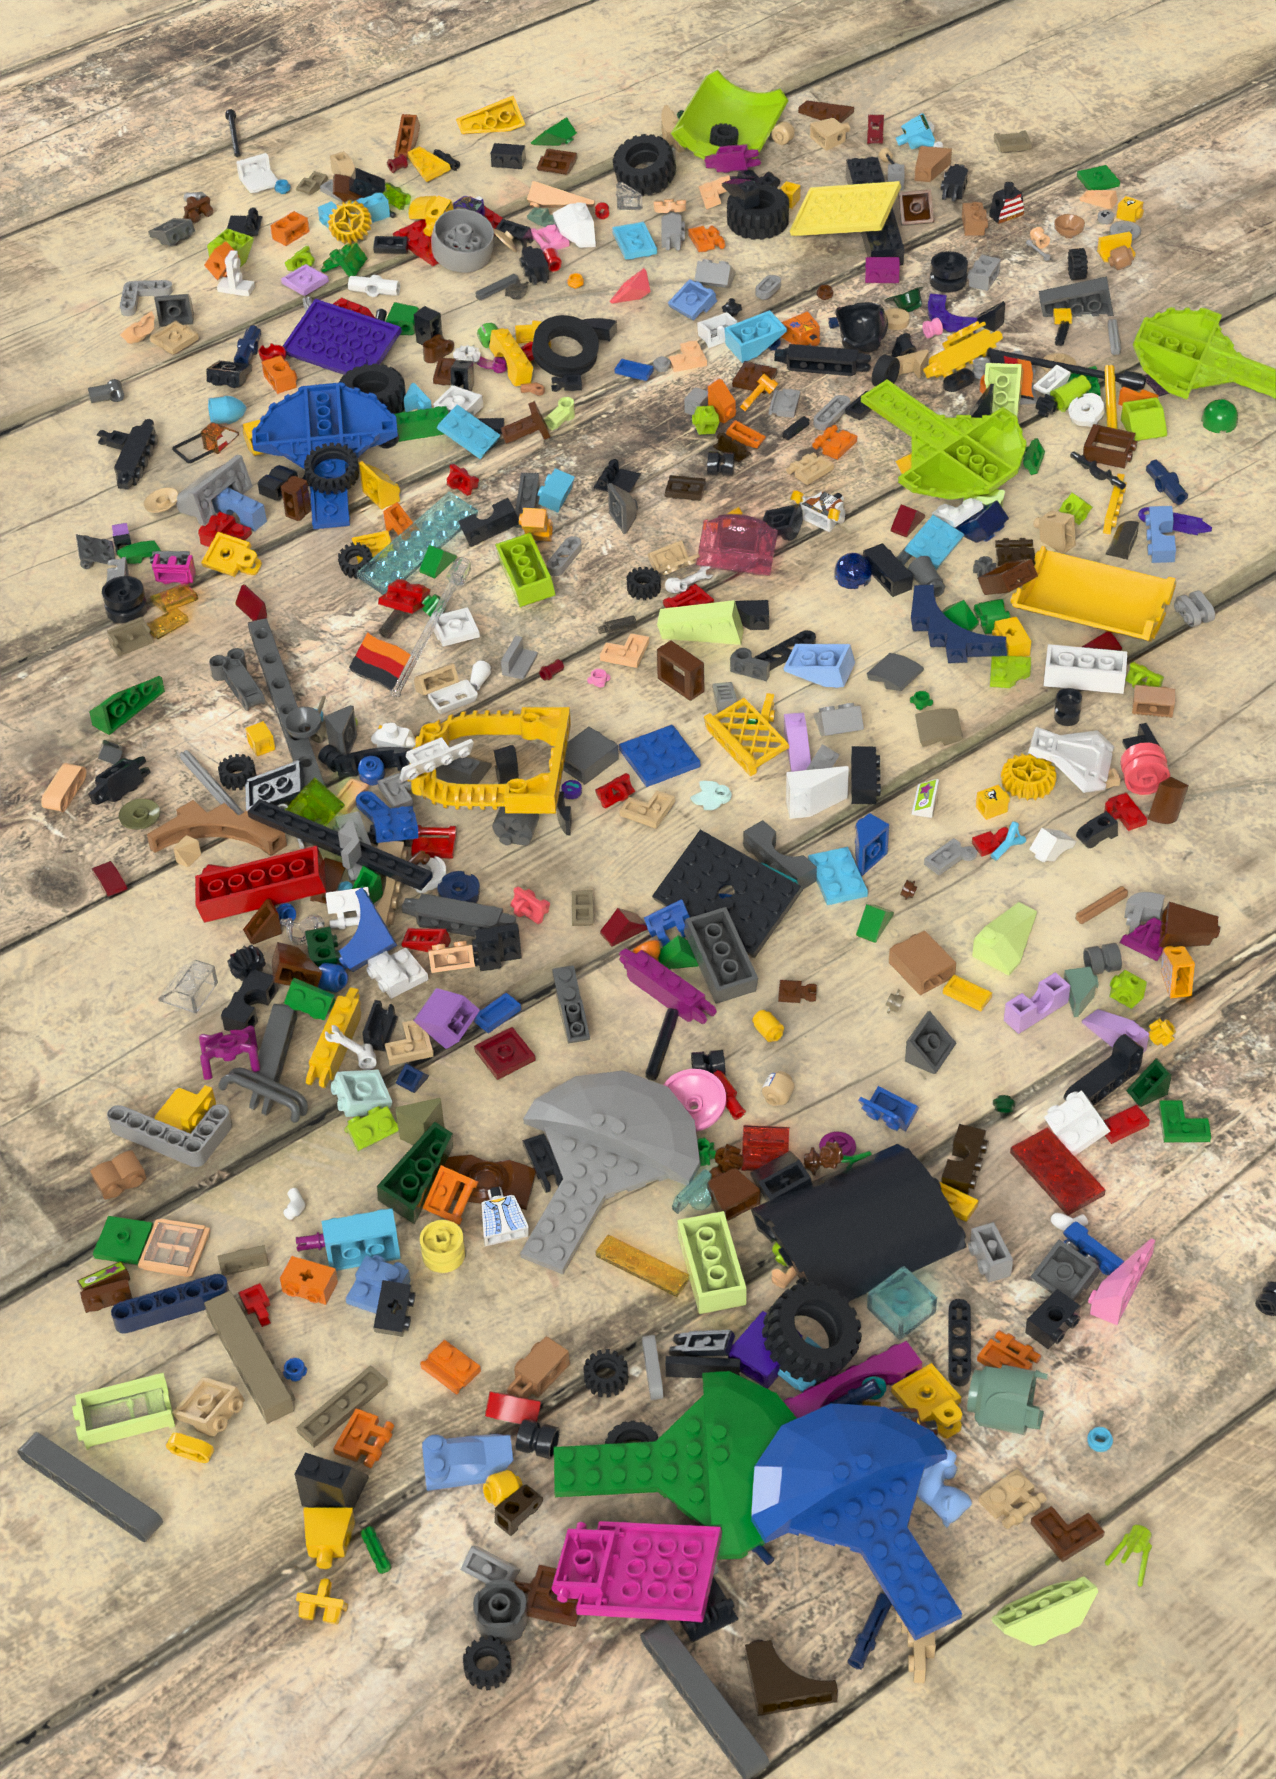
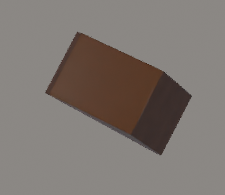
(263, 924)

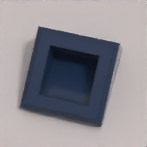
(411, 1078)

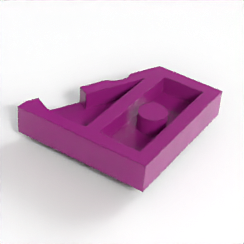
(1145, 939)

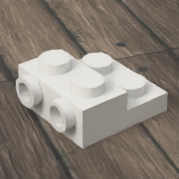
(466, 399)
(456, 627)
(396, 972)
(1076, 1122)

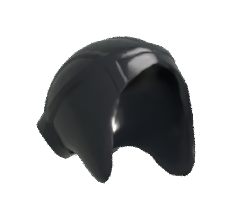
(862, 326)

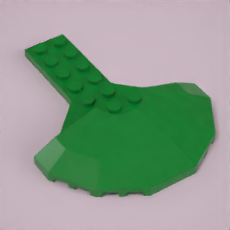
(698, 1463)

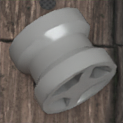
(979, 366)

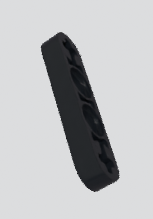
(803, 637)
(962, 1342)

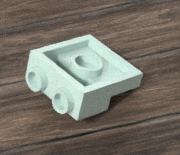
(360, 1092)

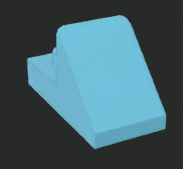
(416, 399)

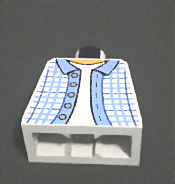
(502, 1218)

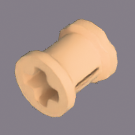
(1041, 239)

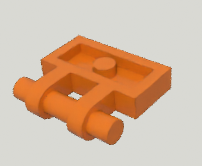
(705, 239)
(839, 443)
(996, 1354)
(357, 1434)

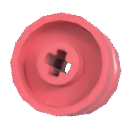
(1144, 768)

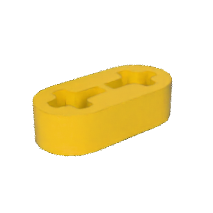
(190, 1447)

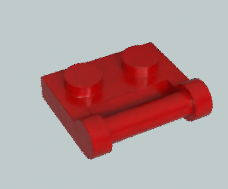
(691, 596)
(433, 845)

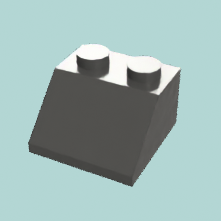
(174, 308)
(464, 770)

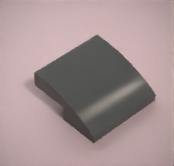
(895, 671)

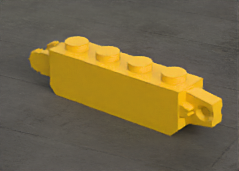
(960, 353)
(329, 1055)

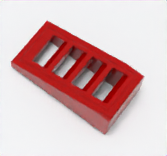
(438, 936)

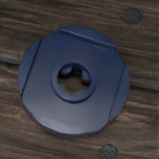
(459, 879)

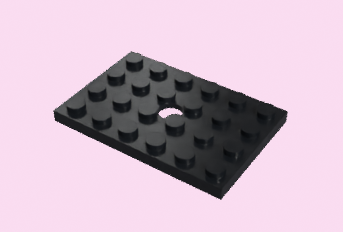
(759, 894)

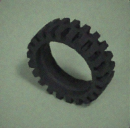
(333, 484)

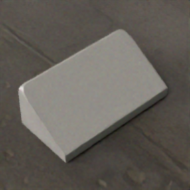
(487, 1566)

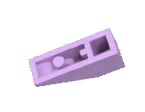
(797, 738)
(1111, 1027)

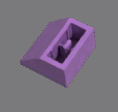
(446, 1016)

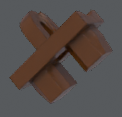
(193, 213)

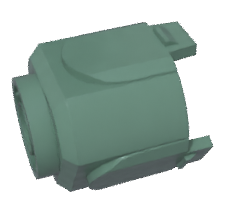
(1005, 1398)

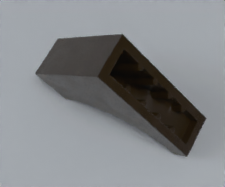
(780, 1688)

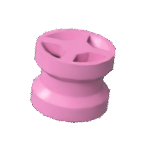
(932, 328)

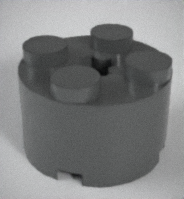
(515, 827)
(500, 1611)

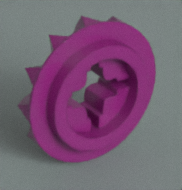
(845, 1141)

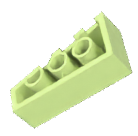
(702, 623)

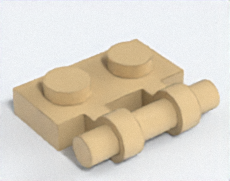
(810, 468)
(1009, 1492)

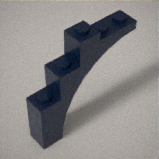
(944, 633)

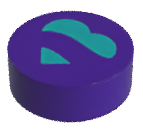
(572, 789)

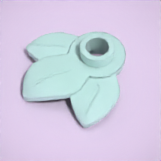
(712, 795)

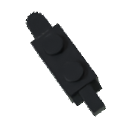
(954, 182)
(534, 265)
(119, 780)

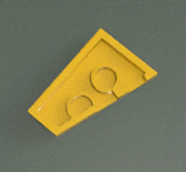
(427, 163)

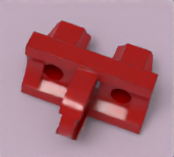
(461, 474)
(621, 785)

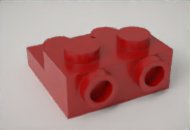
(224, 524)
(404, 596)

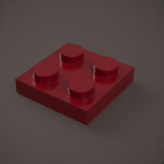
(504, 1053)

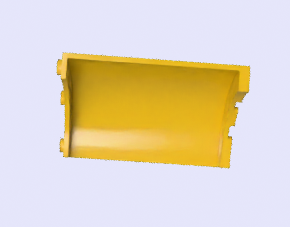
(1096, 595)

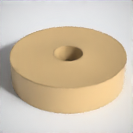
(897, 318)

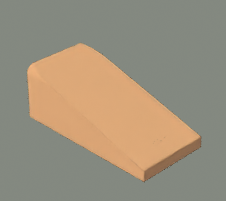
(1101, 198)

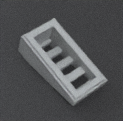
(724, 695)

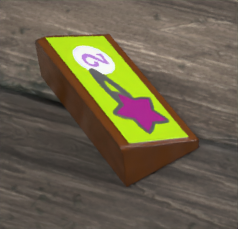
(105, 1276)

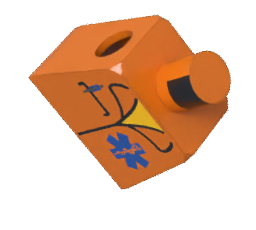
(802, 330)

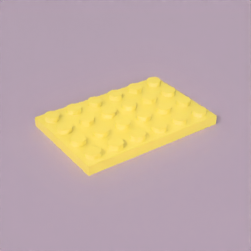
(845, 208)

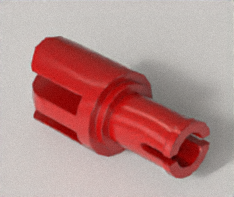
(732, 1103)

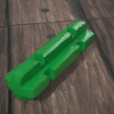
(376, 1550)

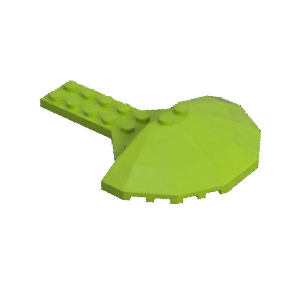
(1190, 352)
(951, 454)

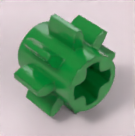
(430, 604)
(706, 1151)

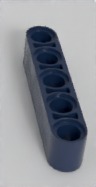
(160, 1306)

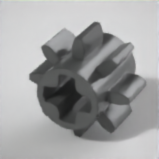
(983, 565)

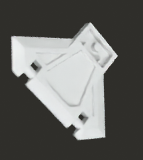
(1080, 756)

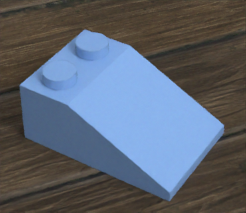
(821, 663)

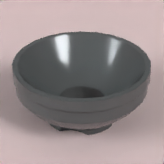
(301, 718)

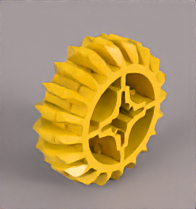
(362, 220)
(1040, 780)

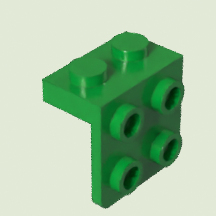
(348, 257)
(309, 999)

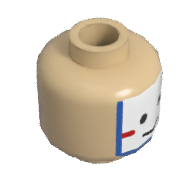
(778, 1088)

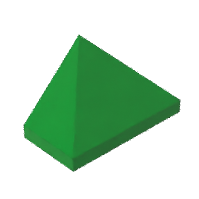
(961, 615)

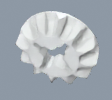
(473, 353)

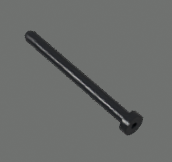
(231, 116)

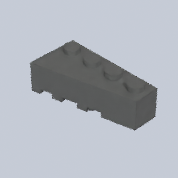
(1082, 298)

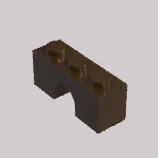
(969, 1145)

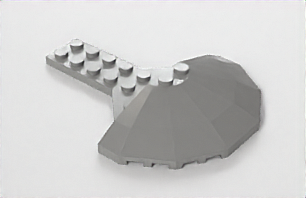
(606, 1138)

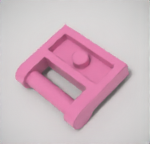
(551, 235)

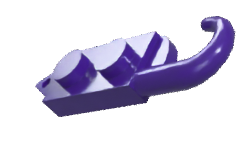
(1183, 523)

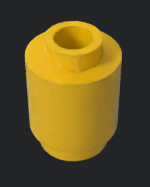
(768, 1025)

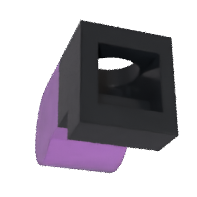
(120, 535)

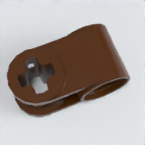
(436, 348)

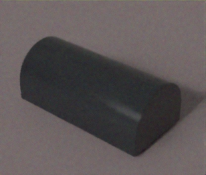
(390, 245)

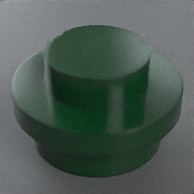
(1004, 1104)

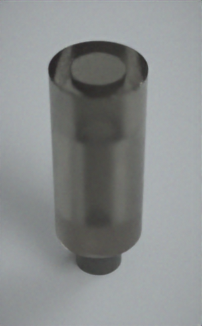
(392, 623)
(618, 625)

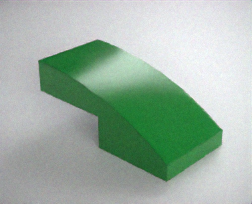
(138, 550)

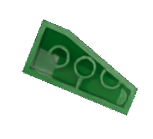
(123, 705)

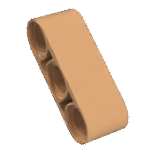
(63, 787)

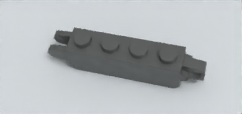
(455, 915)

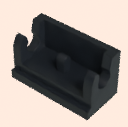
(517, 230)
(379, 1026)

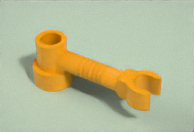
(766, 384)

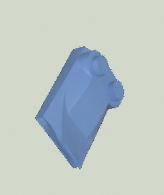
(464, 1459)

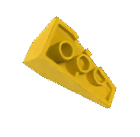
(497, 117)

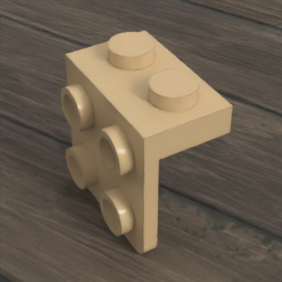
(671, 558)

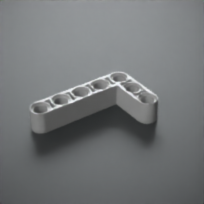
(187, 1148)

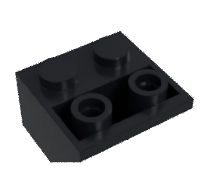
(780, 1176)

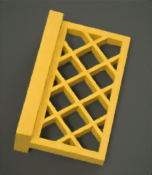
(730, 741)

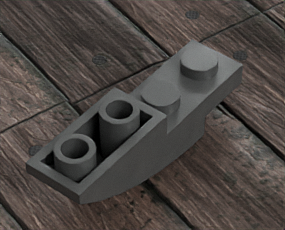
(570, 1004)

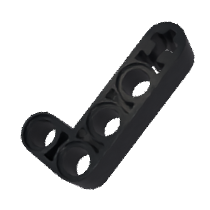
(1112, 1072)

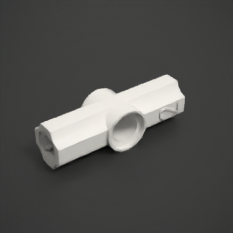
(374, 285)

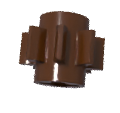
(729, 1158)

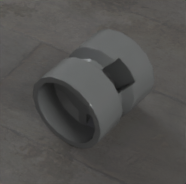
(1103, 958)

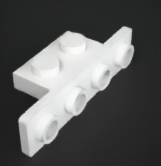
(432, 755)

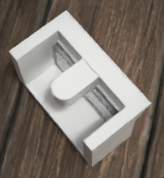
(713, 330)

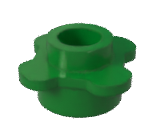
(921, 700)

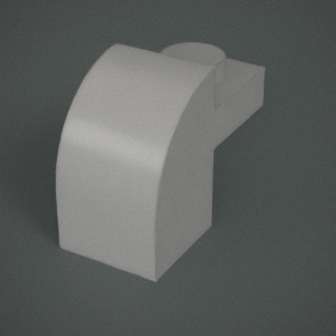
(1143, 907)

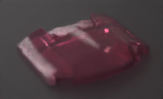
(737, 544)

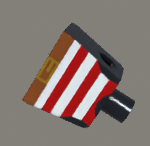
(1006, 204)

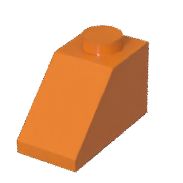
(722, 400)

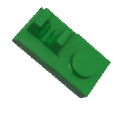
(1033, 456)

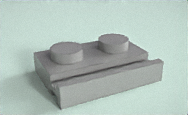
(784, 402)

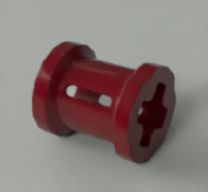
(397, 163)

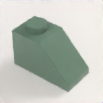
(1082, 988)

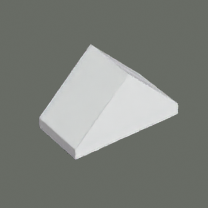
(1053, 379)

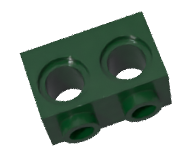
(322, 945)

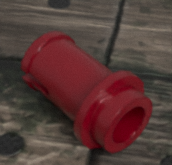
(552, 669)

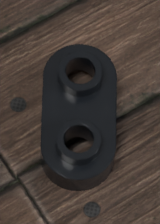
(958, 380)

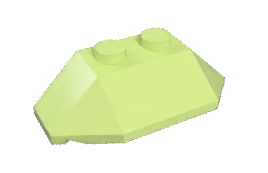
(1047, 1611)

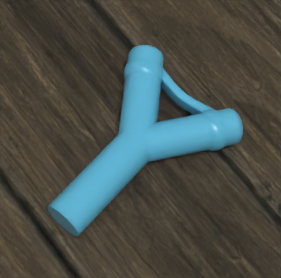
(1009, 841)

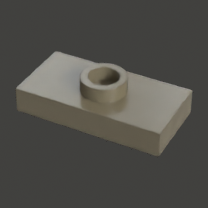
(243, 1260)

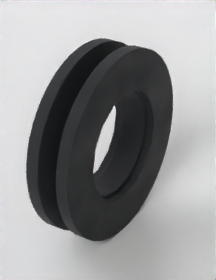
(570, 327)

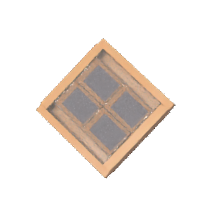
(174, 1247)

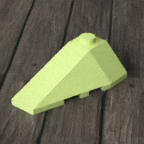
(1007, 385)

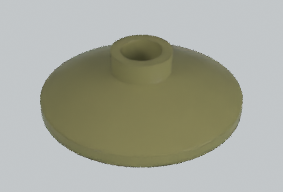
(139, 814)

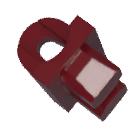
(875, 136)

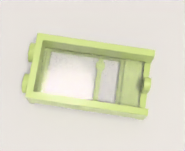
(123, 1410)

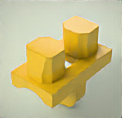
(332, 1606)

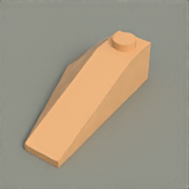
(551, 197)

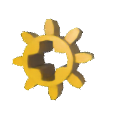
(1162, 1032)

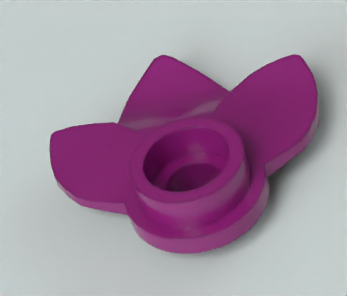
(498, 364)

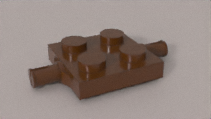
(543, 1602)

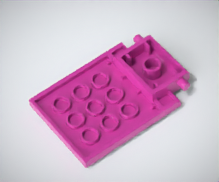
(638, 1570)

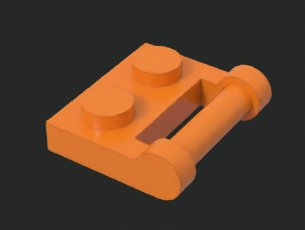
(444, 1191)

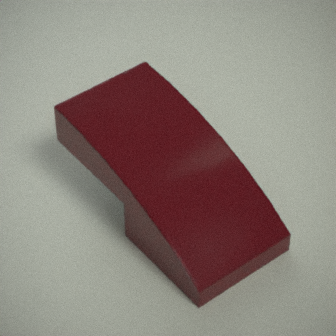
(109, 878)

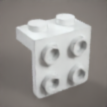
(256, 173)

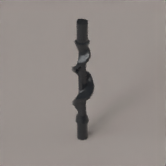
(1097, 472)

